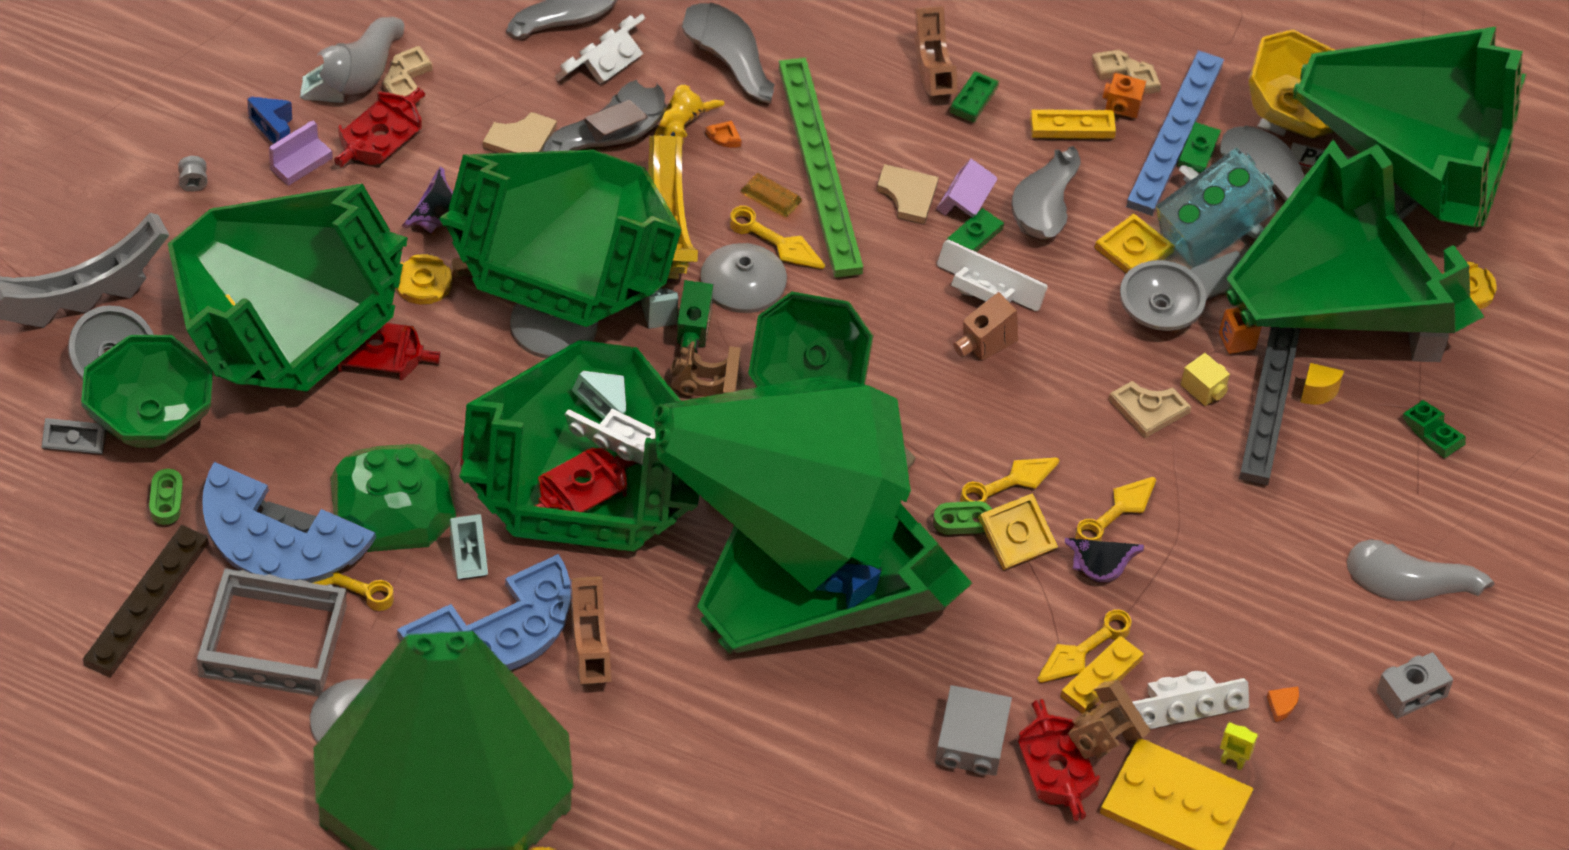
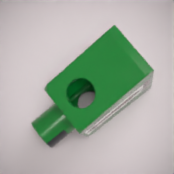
(695, 314)

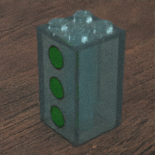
(1216, 207)

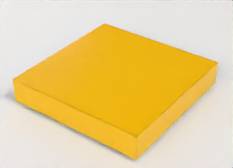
(1133, 244)
(1017, 531)

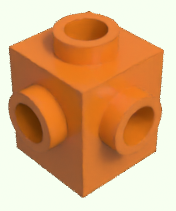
(1124, 95)

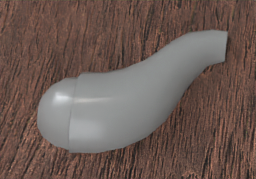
(556, 14)
(731, 40)
(360, 64)
(578, 137)
(1269, 155)
(1039, 204)
(1402, 577)

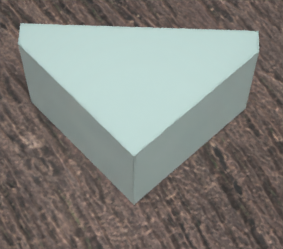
(316, 89)
(660, 308)
(601, 392)
(468, 546)

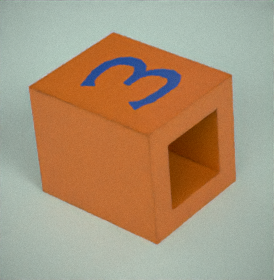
(1236, 334)

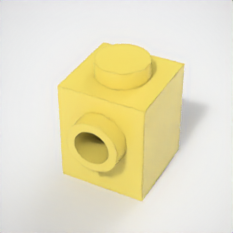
(1205, 379)

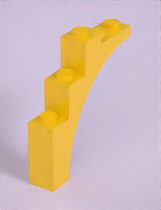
(666, 172)

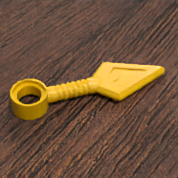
(790, 249)
(1023, 472)
(1127, 498)
(363, 589)
(1070, 659)

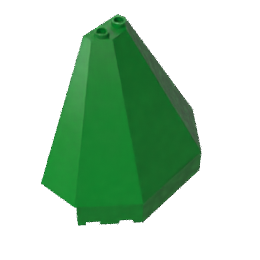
(1433, 107)
(562, 231)
(1348, 259)
(305, 281)
(524, 432)
(795, 467)
(763, 605)
(443, 754)

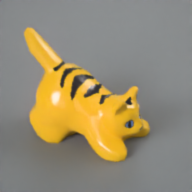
(683, 109)

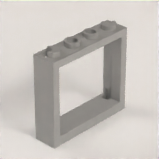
(264, 672)

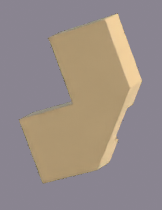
(1118, 62)
(404, 68)

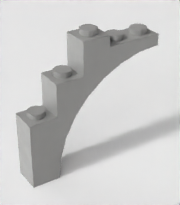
(79, 287)

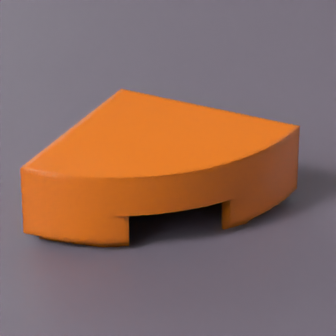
(724, 134)
(1283, 702)

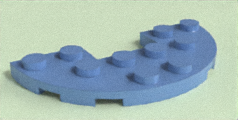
(271, 547)
(521, 629)

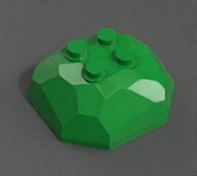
(809, 339)
(147, 389)
(396, 493)

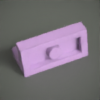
(298, 154)
(968, 189)

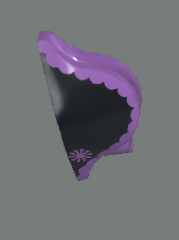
(432, 205)
(1101, 559)

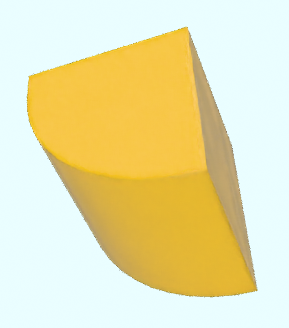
(1321, 384)

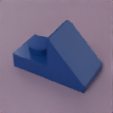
(270, 116)
(854, 580)

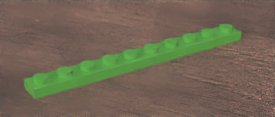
(820, 168)

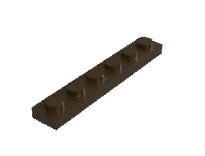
(145, 601)

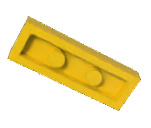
(1072, 124)
(1110, 665)

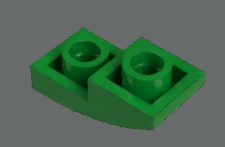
(1431, 428)

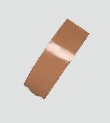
(933, 61)
(589, 630)

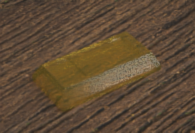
(771, 195)

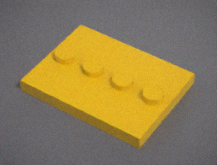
(1176, 799)

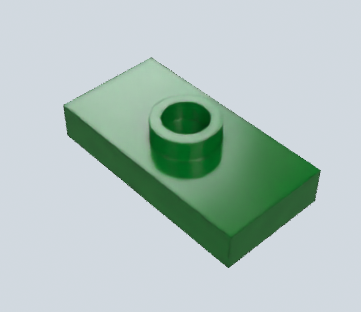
(974, 96)
(1199, 147)
(977, 230)

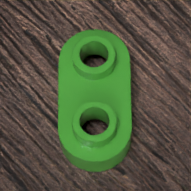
(166, 499)
(961, 516)

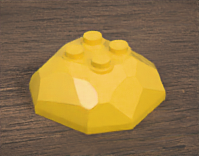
(1273, 80)

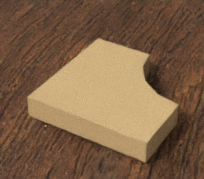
(522, 136)
(909, 191)
(1149, 409)

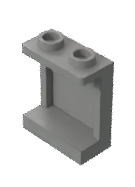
(973, 730)

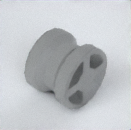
(192, 173)

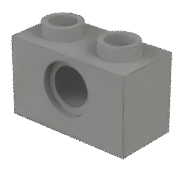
(1430, 685)

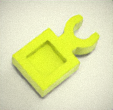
(1238, 744)

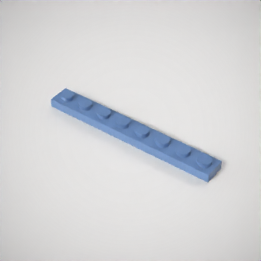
(1174, 133)

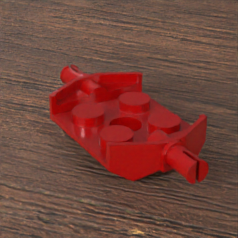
(389, 114)
(397, 353)
(606, 475)
(1049, 741)

